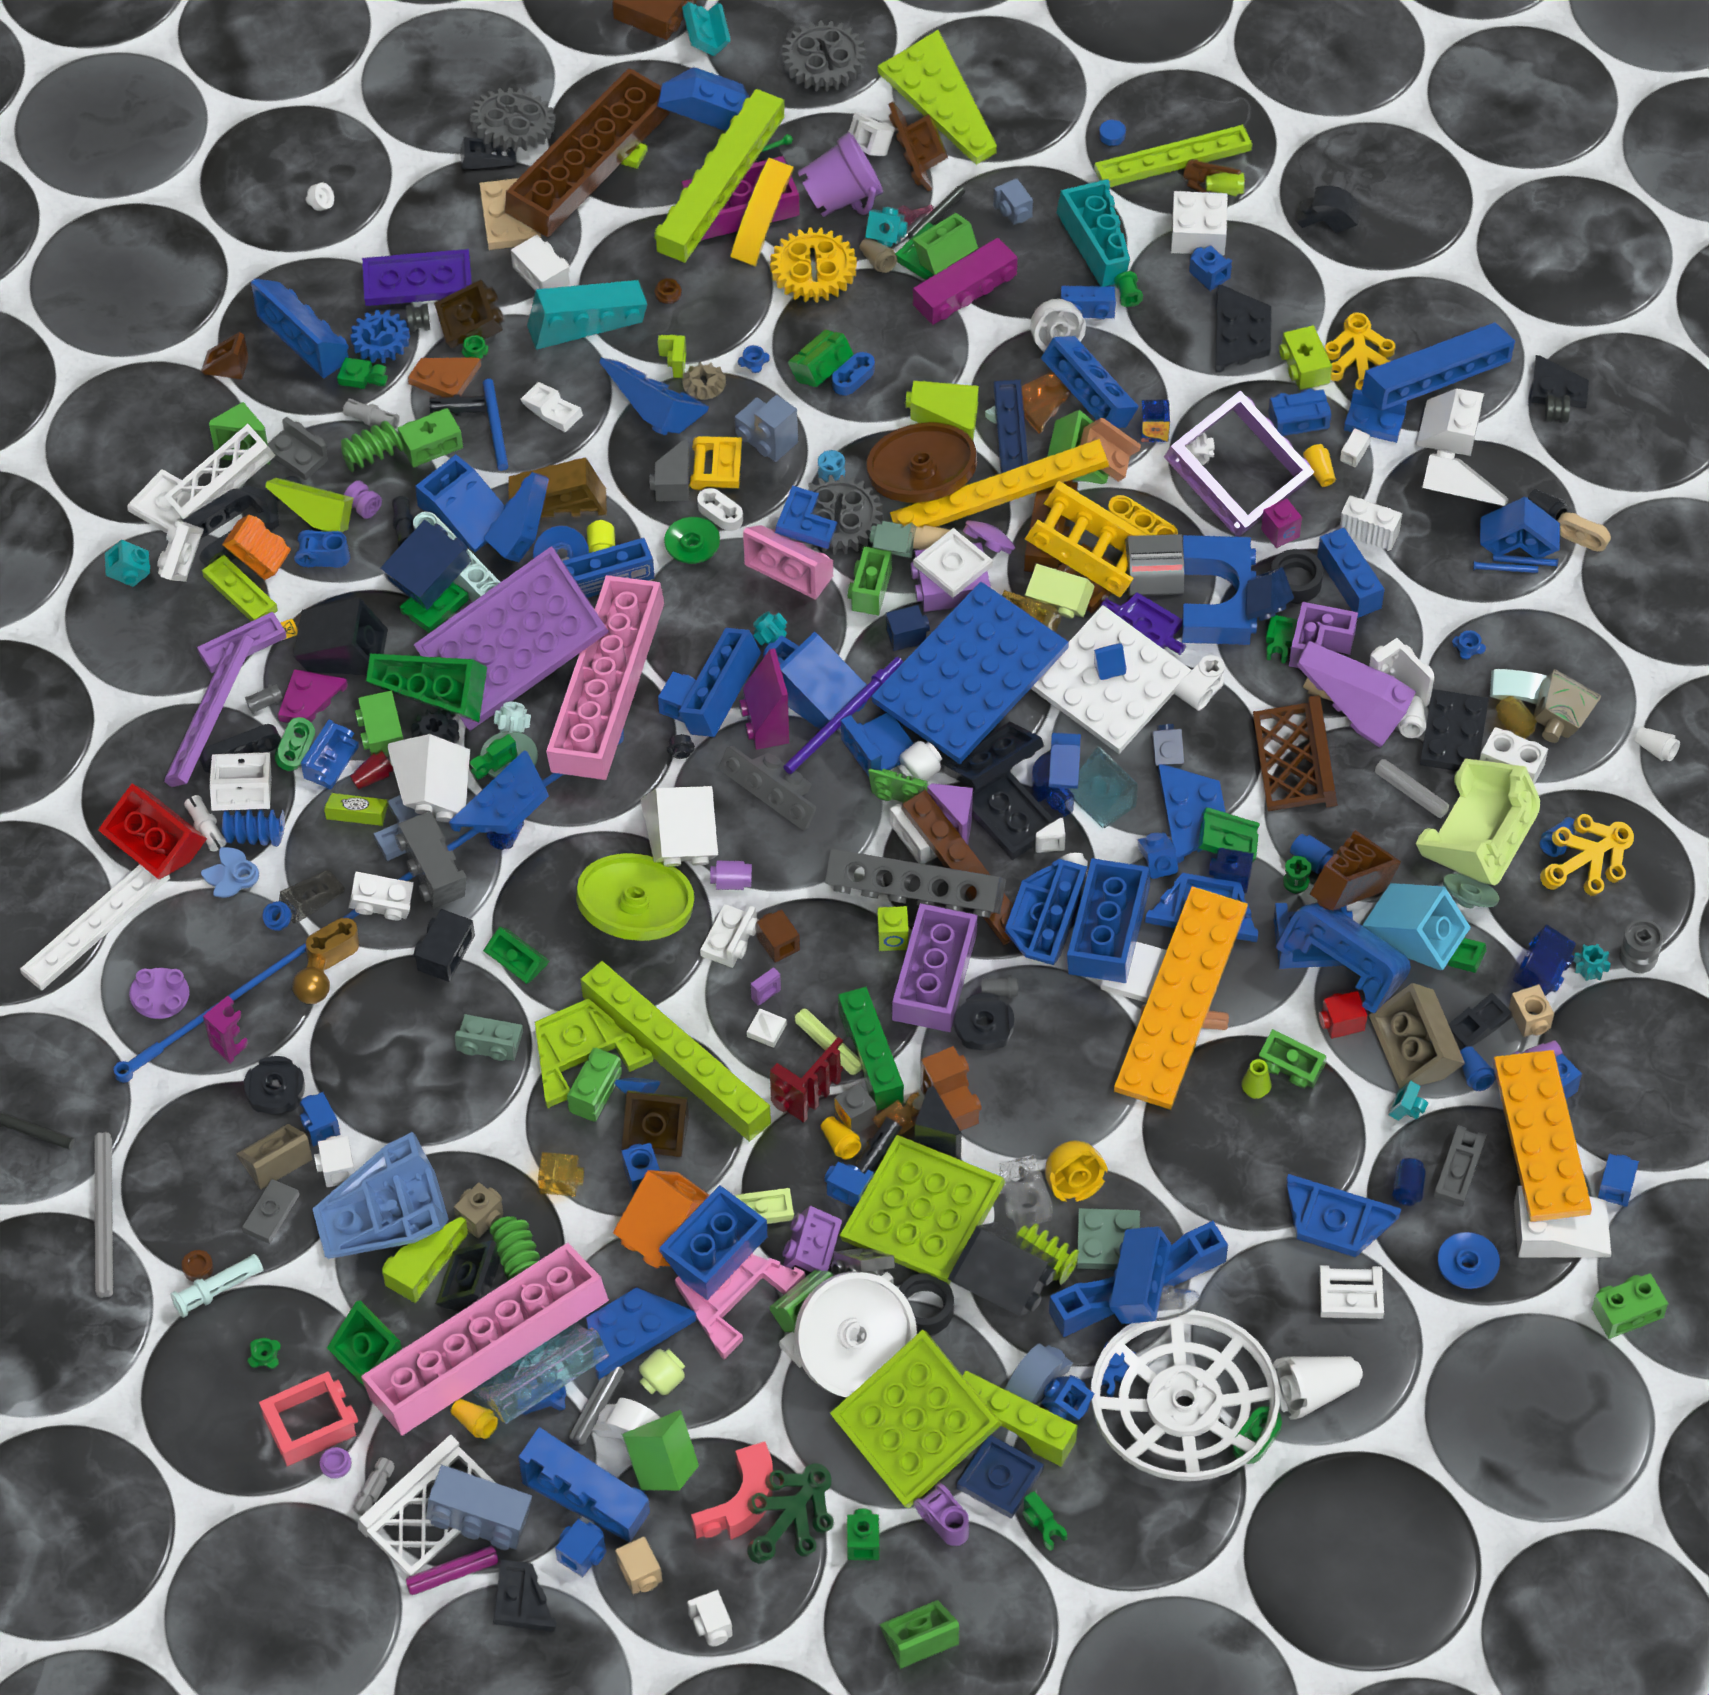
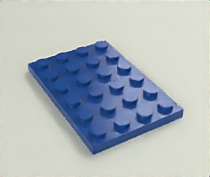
(970, 672)

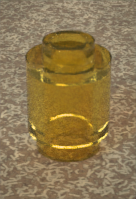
(1516, 717)

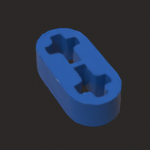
(856, 375)

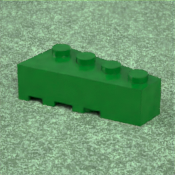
(439, 682)

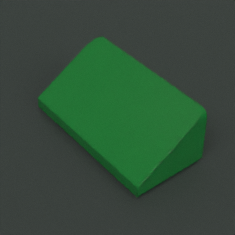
(515, 955)

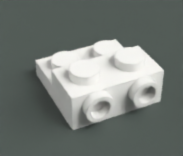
(180, 551)

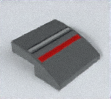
(1155, 564)

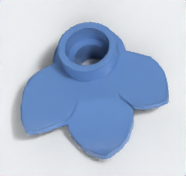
(227, 875)

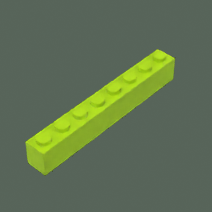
(719, 175)
(677, 1052)

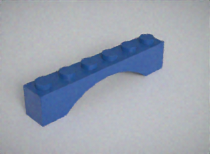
(1089, 1302)

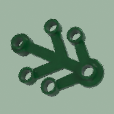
(794, 1509)

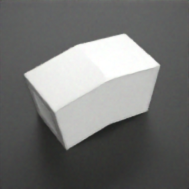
(1355, 447)

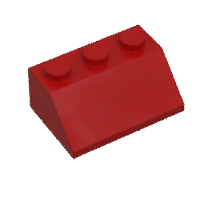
(151, 832)

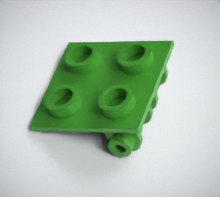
(888, 786)

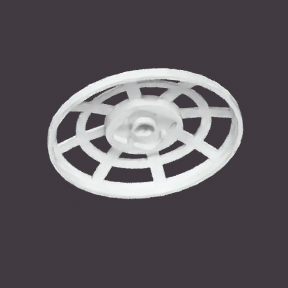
(1186, 1381)

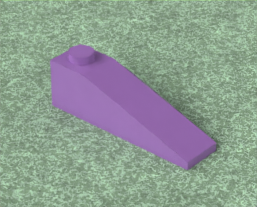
(1364, 694)

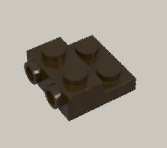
(469, 313)

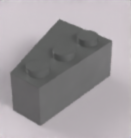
(431, 860)

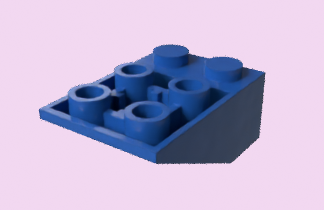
(460, 501)

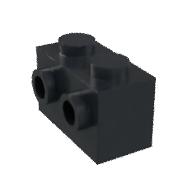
(444, 945)

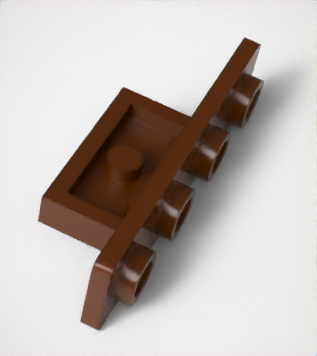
(921, 143)

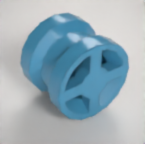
(833, 460)

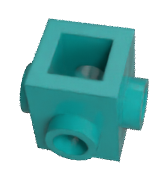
(877, 229)
(127, 563)

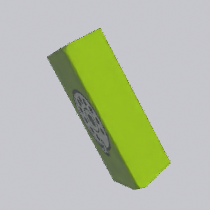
(356, 809)

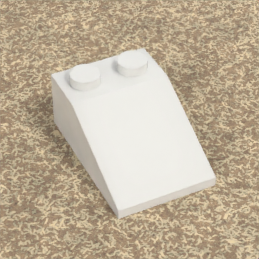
(1455, 477)
(1564, 1236)

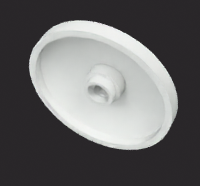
(851, 1330)

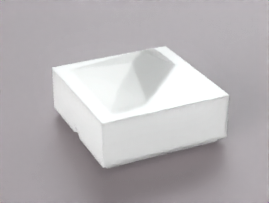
(766, 1028)

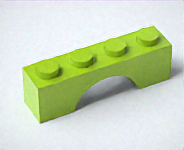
(1042, 1430)

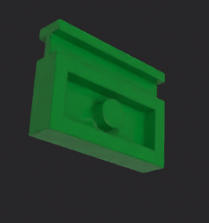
(440, 610)
(1227, 832)

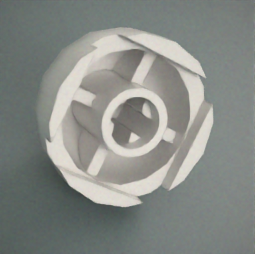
(1056, 319)

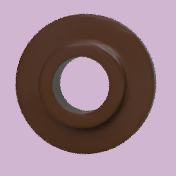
(668, 291)

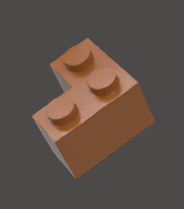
(949, 1076)

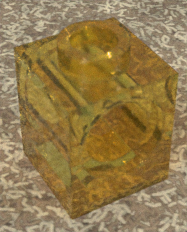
(560, 1174)

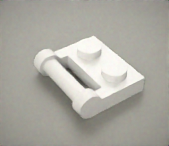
(1351, 1300)

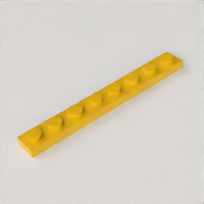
(1005, 486)

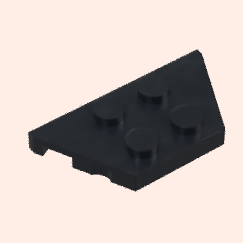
(1241, 328)

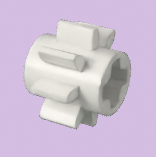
(1202, 448)

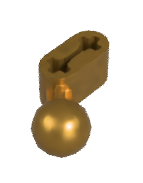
(324, 950)

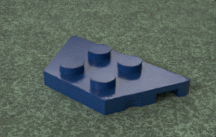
(504, 800)
(1184, 800)
(1173, 900)
(1336, 1217)
(635, 1325)

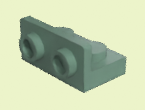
(488, 1038)

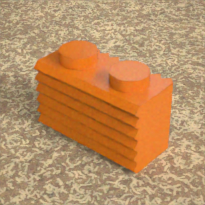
(257, 546)

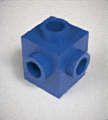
(1075, 1397)

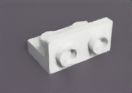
(380, 896)
(729, 935)

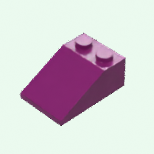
(766, 704)

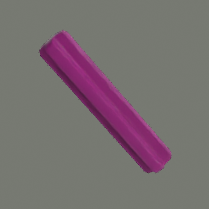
(451, 1570)

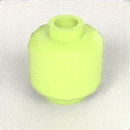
(661, 1372)

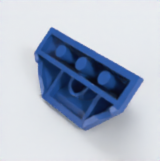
(703, 97)
(1046, 910)

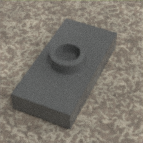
(270, 1211)

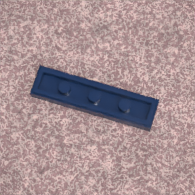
(1010, 424)

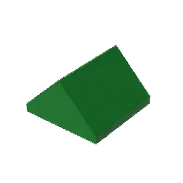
(363, 1341)

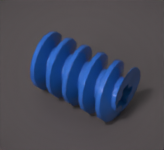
(253, 827)

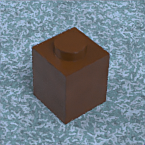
(778, 935)

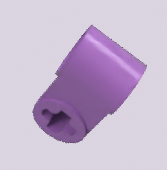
(940, 1511)

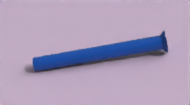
(1525, 560)
(1505, 567)

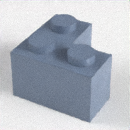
(768, 426)

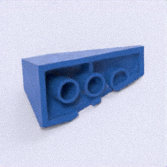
(653, 400)

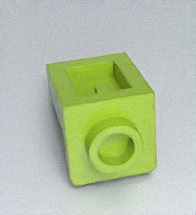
(675, 349)

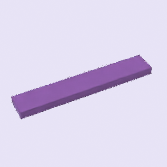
(208, 711)

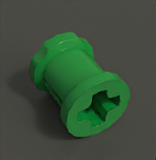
(1128, 288)
(1297, 874)

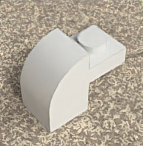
(871, 135)
(622, 1417)

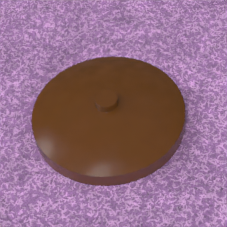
(922, 462)

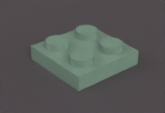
(1101, 1235)

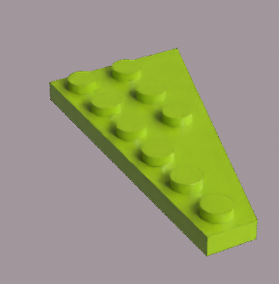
(935, 87)

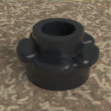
(680, 746)

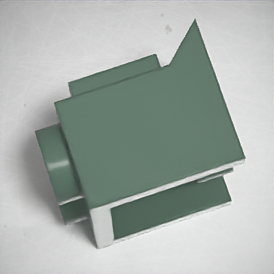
(894, 538)

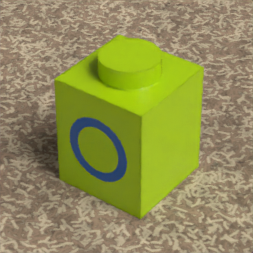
(892, 928)

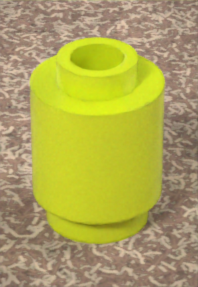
(600, 535)

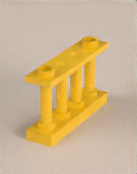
(1087, 517)

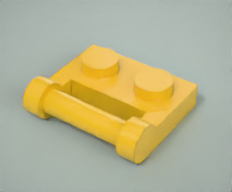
(725, 462)

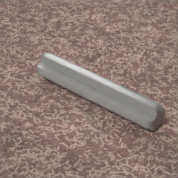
(1412, 788)

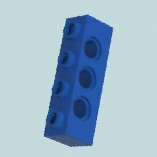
(1089, 381)

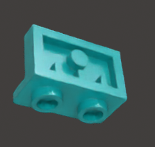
(706, 28)

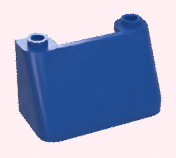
(1376, 961)

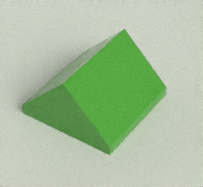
(232, 421)
(661, 1453)
(921, 1633)

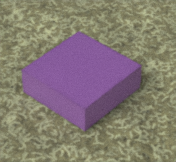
(765, 986)

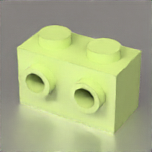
(1060, 589)

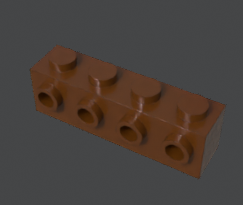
(1033, 554)

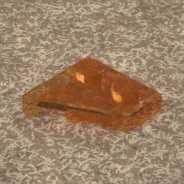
(1043, 399)

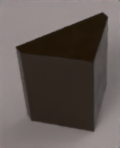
(656, 1121)

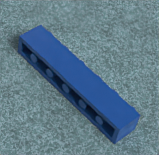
(1438, 366)

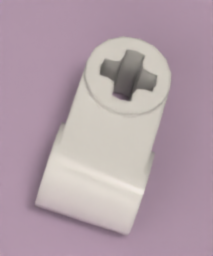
(1202, 682)

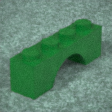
(876, 1059)

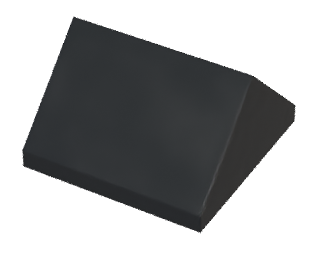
(936, 1126)
(469, 1276)

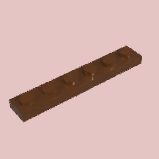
(952, 851)

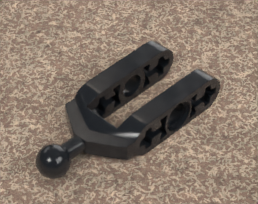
(228, 507)

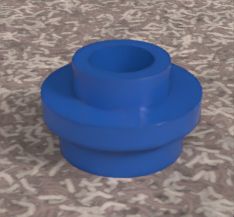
(270, 913)

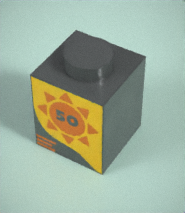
(855, 1108)

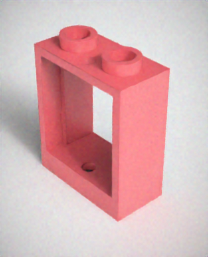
(316, 1441)

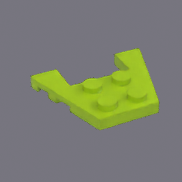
(570, 1036)

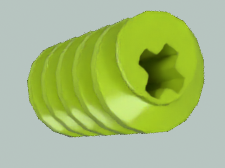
(1066, 1262)

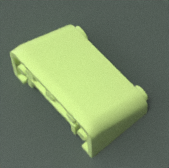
(1486, 822)

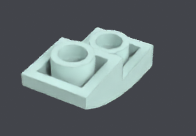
(1515, 683)

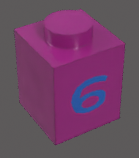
(1281, 523)

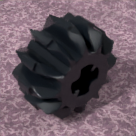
(437, 725)

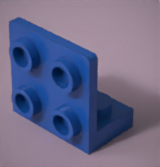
(876, 742)

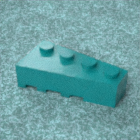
(1095, 229)
(583, 311)

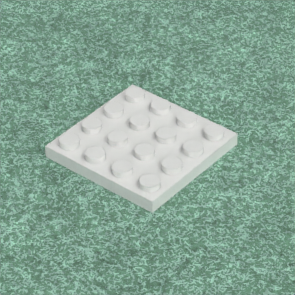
(1119, 705)

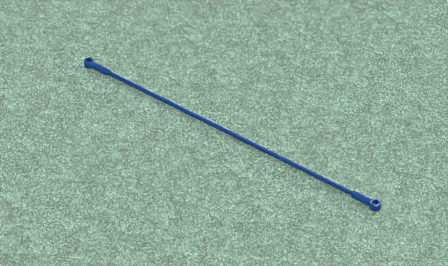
(157, 1048)

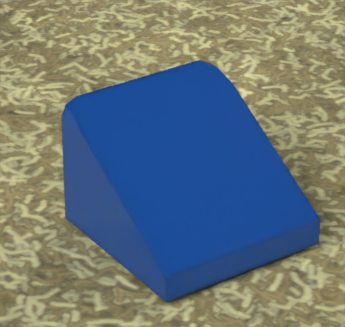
(1110, 661)
(637, 1084)

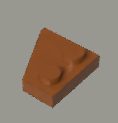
(444, 375)

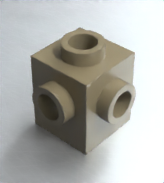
(479, 1208)

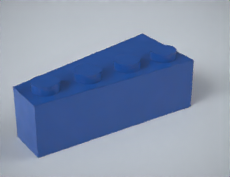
(582, 1485)

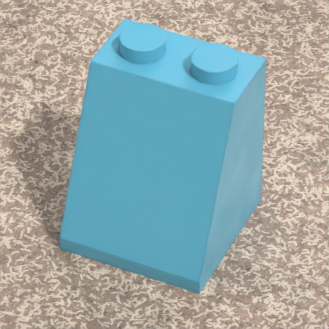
(1419, 922)

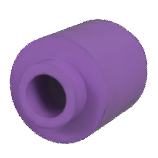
(731, 875)

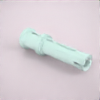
(204, 1290)

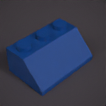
(714, 1242)

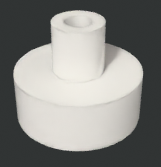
(320, 196)

